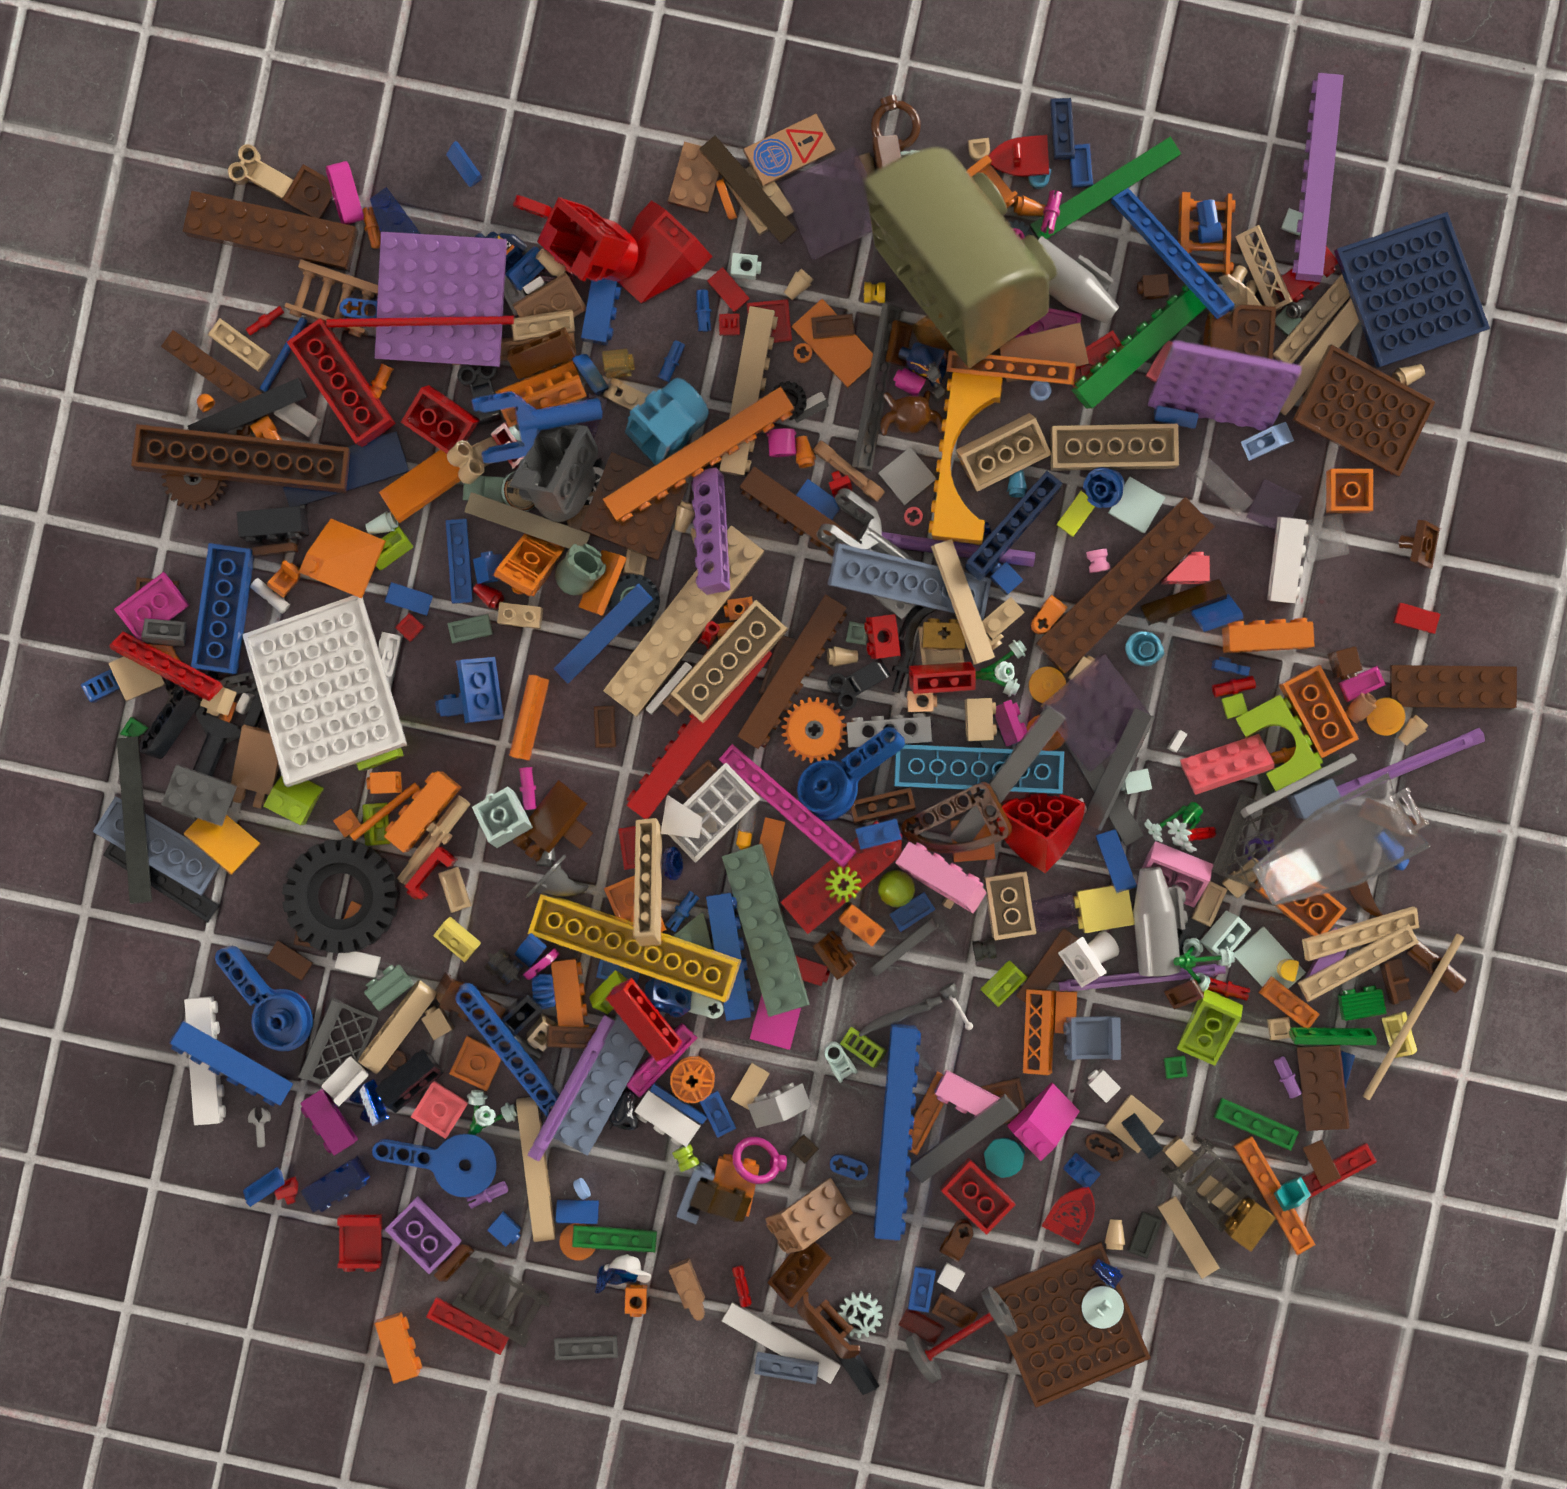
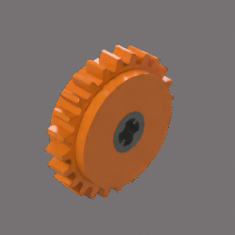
(803, 718)

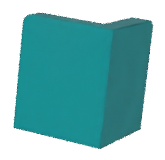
(1292, 1194)

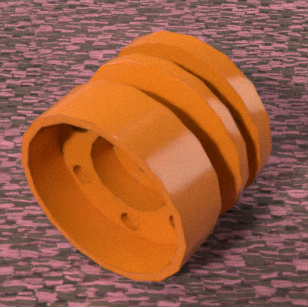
(701, 1070)

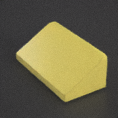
(457, 939)
(1392, 1026)

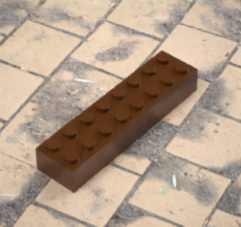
(270, 231)

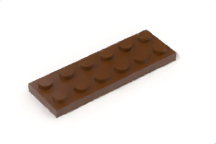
(1454, 686)

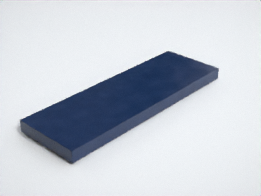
(368, 464)

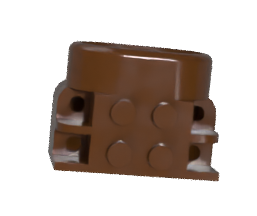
(1243, 331)

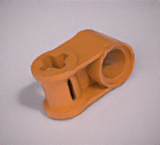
(1050, 613)

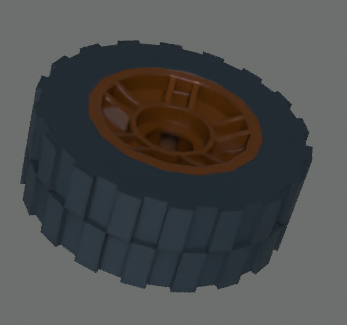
(1142, 1136)

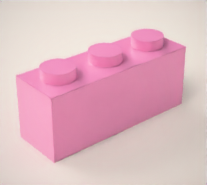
(963, 1094)

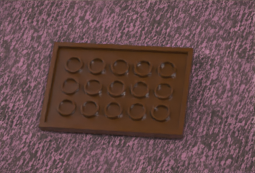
(1364, 410)

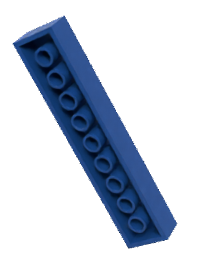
(895, 1132)

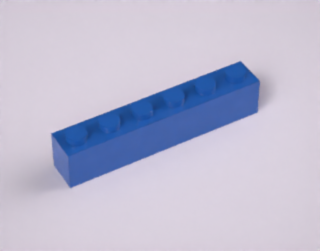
(726, 941)
(231, 1063)

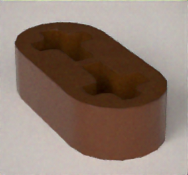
(1106, 1143)

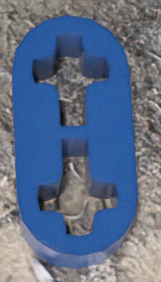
(850, 1162)

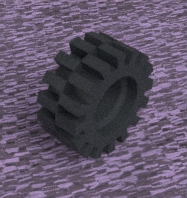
(799, 393)

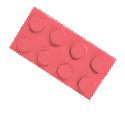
(1227, 764)

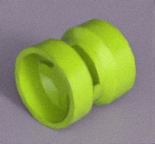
(685, 1157)

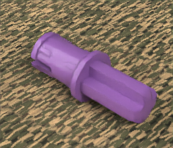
(1287, 1077)
(488, 1194)

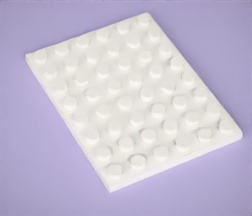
(324, 690)

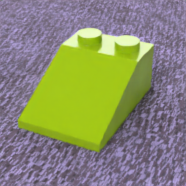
(1210, 1027)

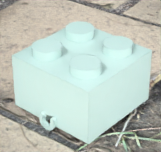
(502, 817)

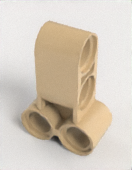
(259, 173)
(469, 458)

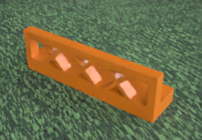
(1047, 1031)

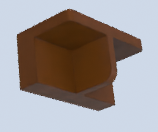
(1395, 981)

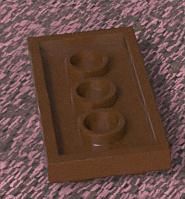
(1323, 1087)

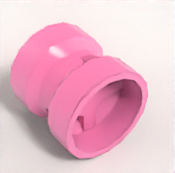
(1098, 560)

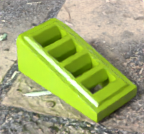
(859, 1053)

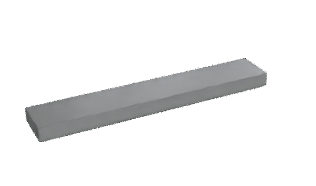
(1298, 785)

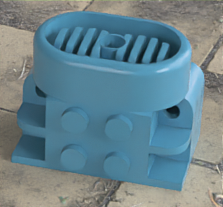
(666, 420)

